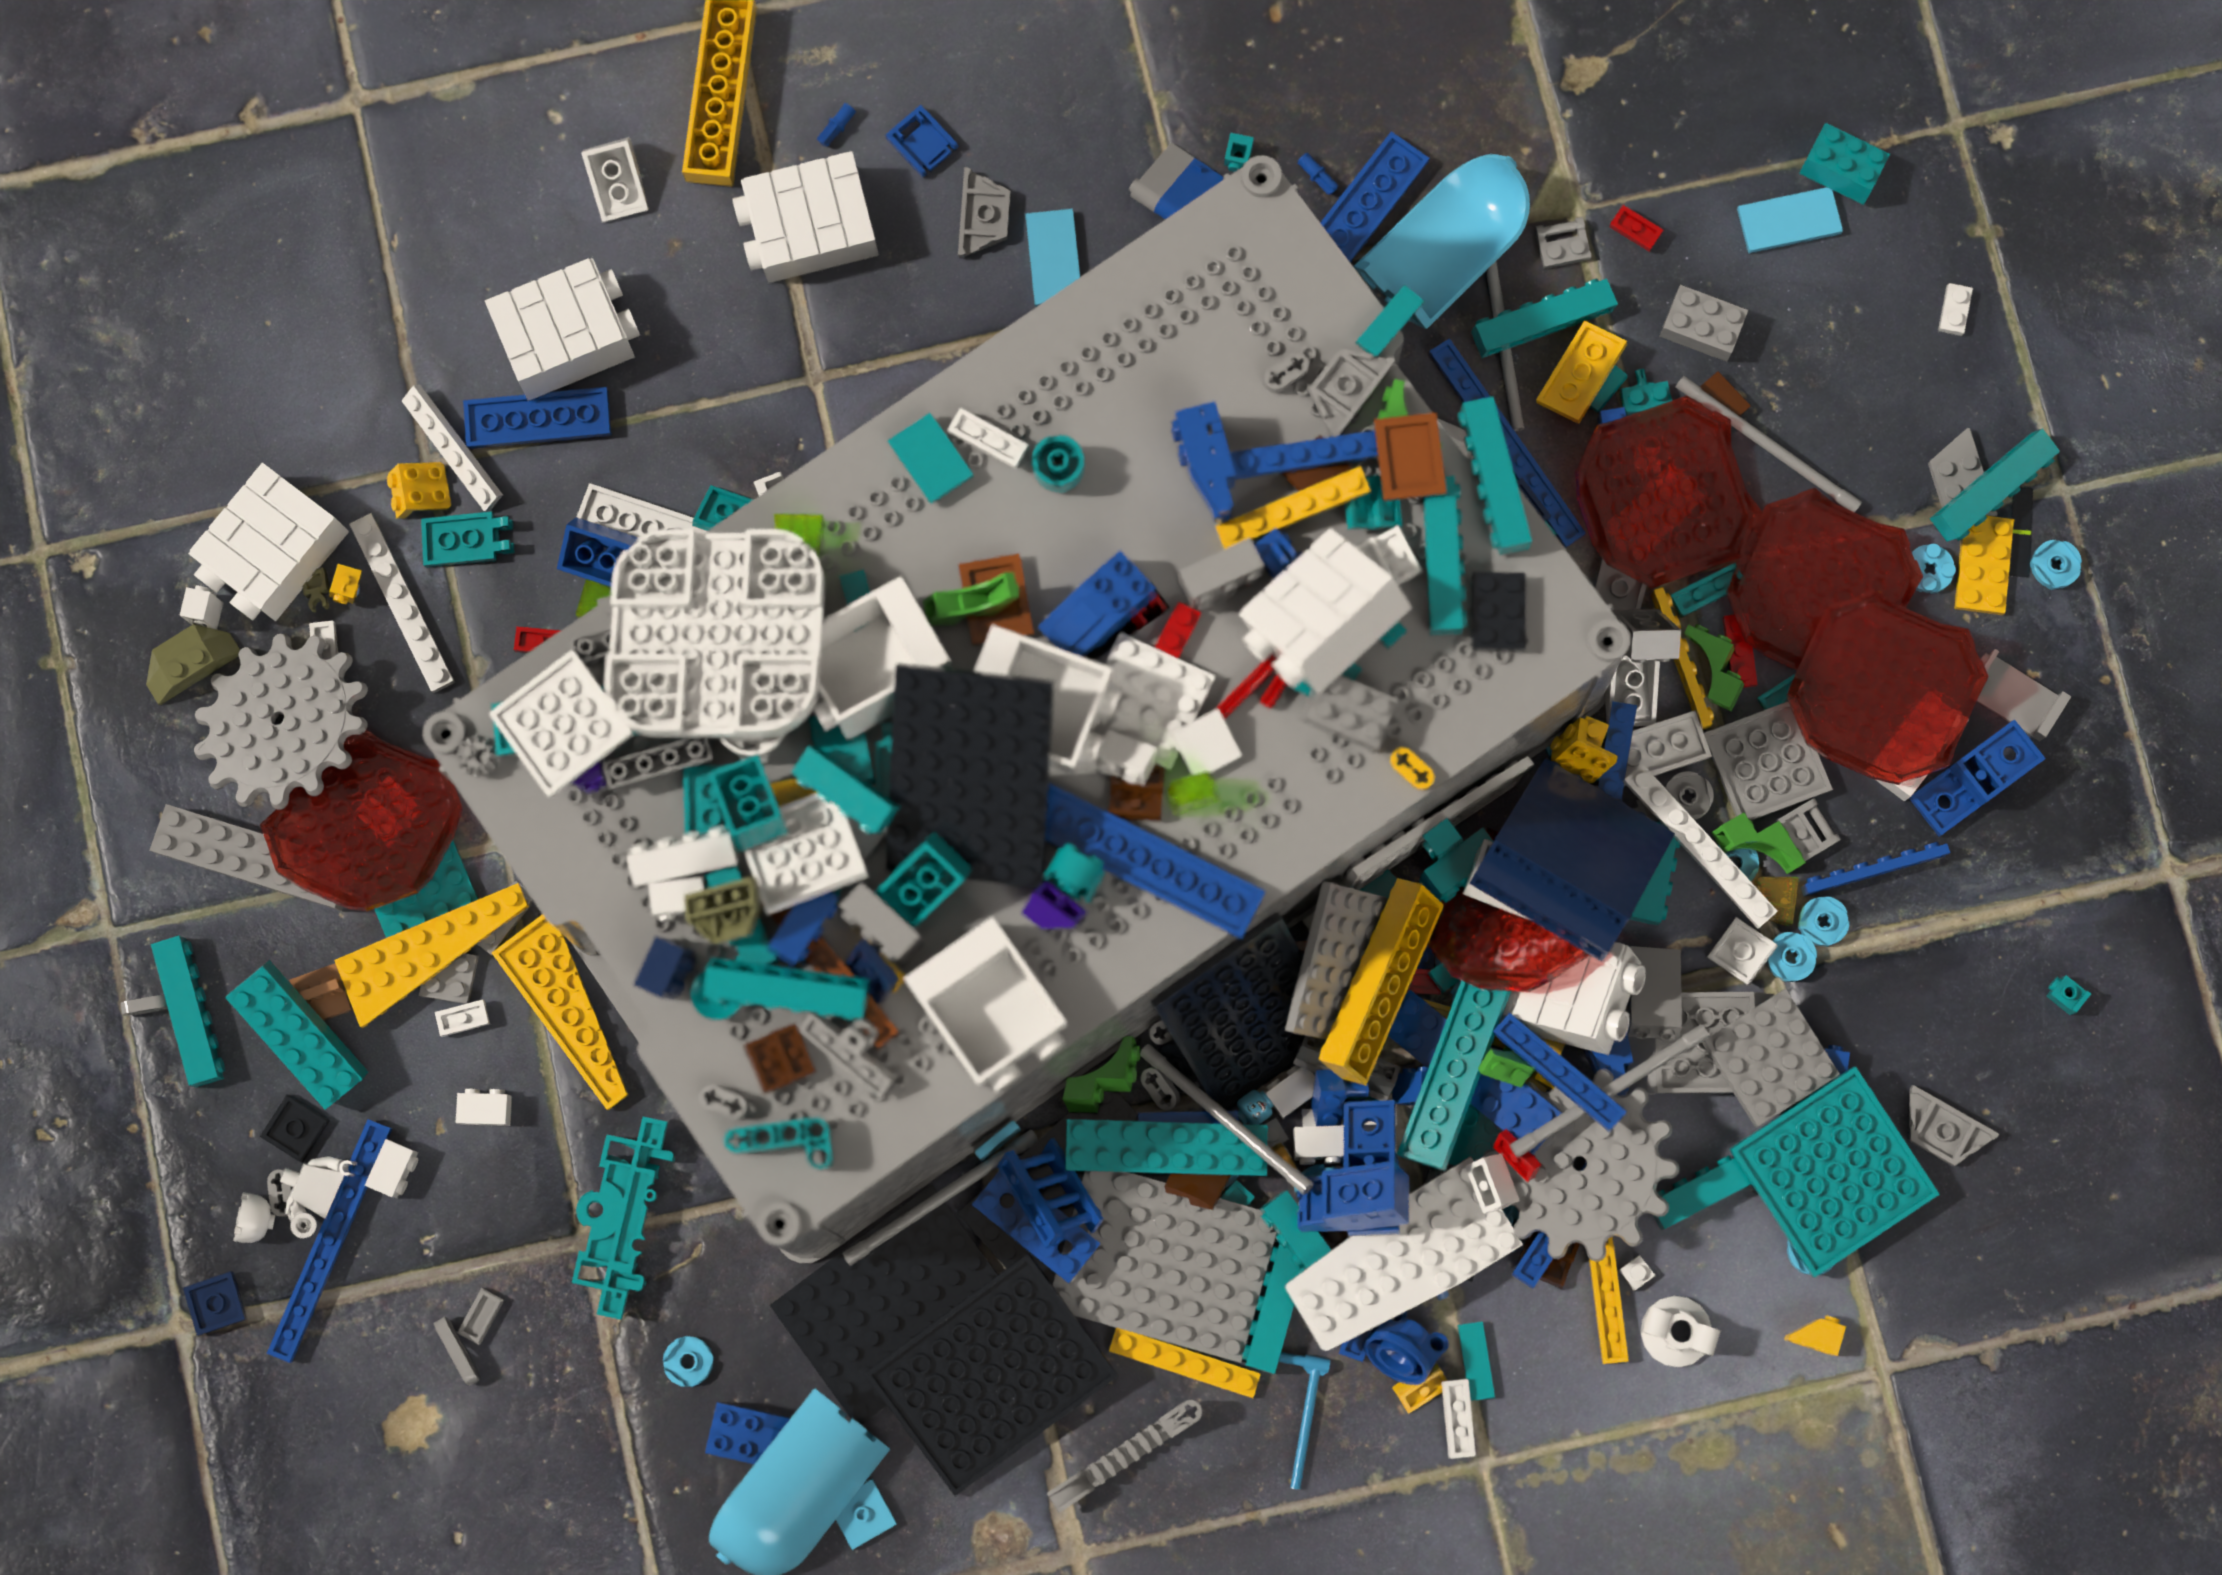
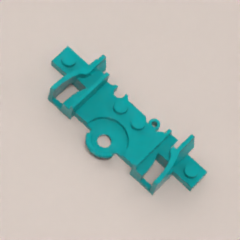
(623, 1216)

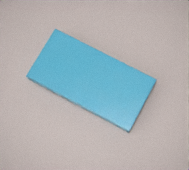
(1789, 220)
(1052, 252)

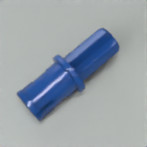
(836, 125)
(1317, 173)

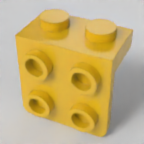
(418, 488)
(1579, 755)

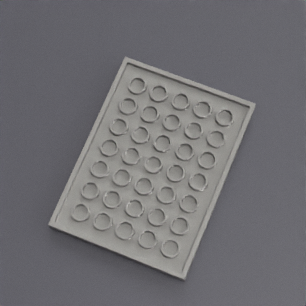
(1170, 1265)

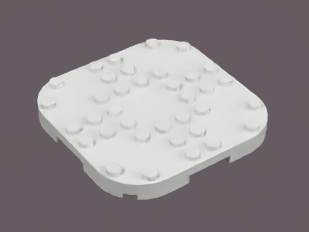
(715, 634)

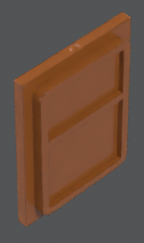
(1410, 456)
(1013, 617)

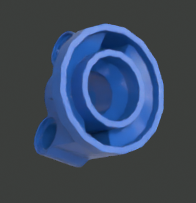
(1404, 1349)

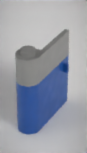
(1173, 182)

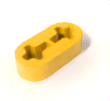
(1416, 764)

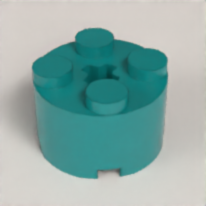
(1058, 478)
(1075, 873)

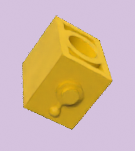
(345, 584)

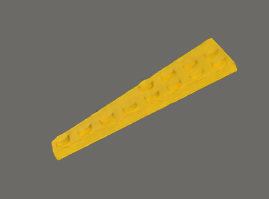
(399, 964)
(550, 982)

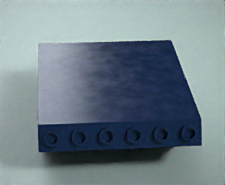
(1573, 859)

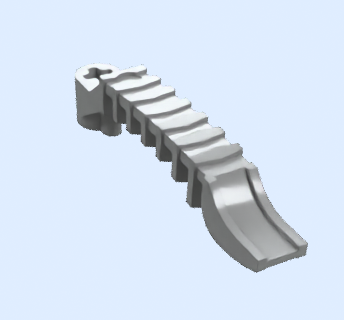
(1121, 1457)

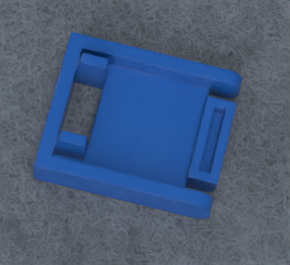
(924, 146)

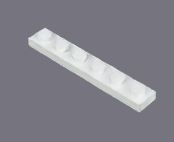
(452, 447)

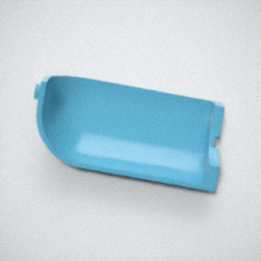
(1451, 236)
(795, 1489)

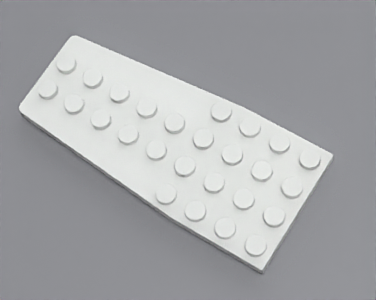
(1408, 843)
(1387, 1274)

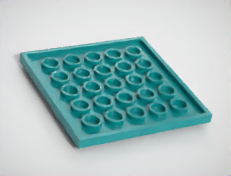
(1834, 1171)

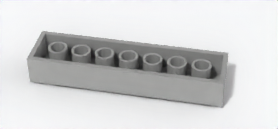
(223, 850)

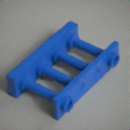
(1035, 1206)

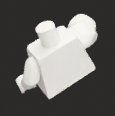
(314, 1189)

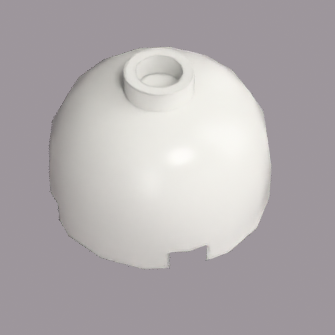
(253, 1219)

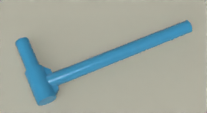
(1315, 1367)

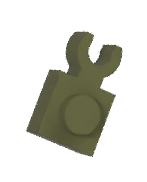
(316, 588)

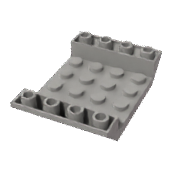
(639, 755)
(1694, 1068)

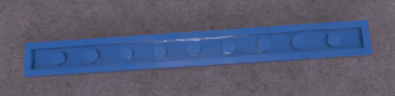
(1523, 464)
(328, 1244)

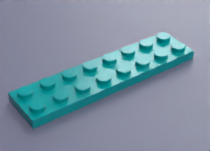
(1452, 1075)
(1161, 1148)

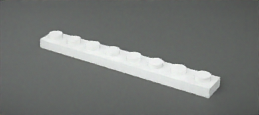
(402, 603)
(1700, 846)

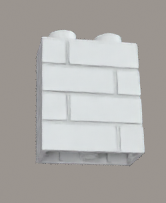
(806, 218)
(563, 327)
(266, 544)
(1322, 612)
(860, 665)
(1080, 694)
(1583, 1003)
(988, 1006)

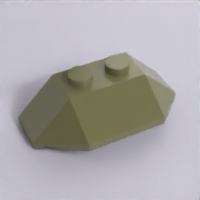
(188, 659)
(725, 910)

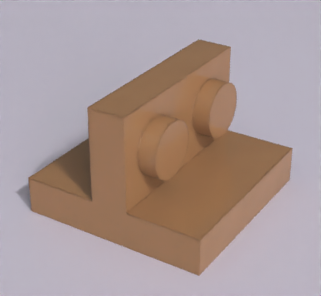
(324, 991)

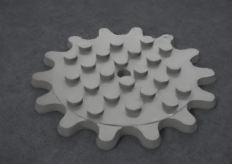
(308, 740)
(1611, 1189)

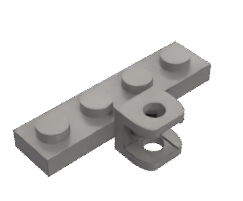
(850, 1050)

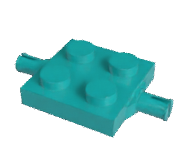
(1644, 394)

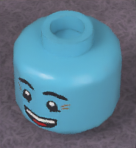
(1254, 1107)

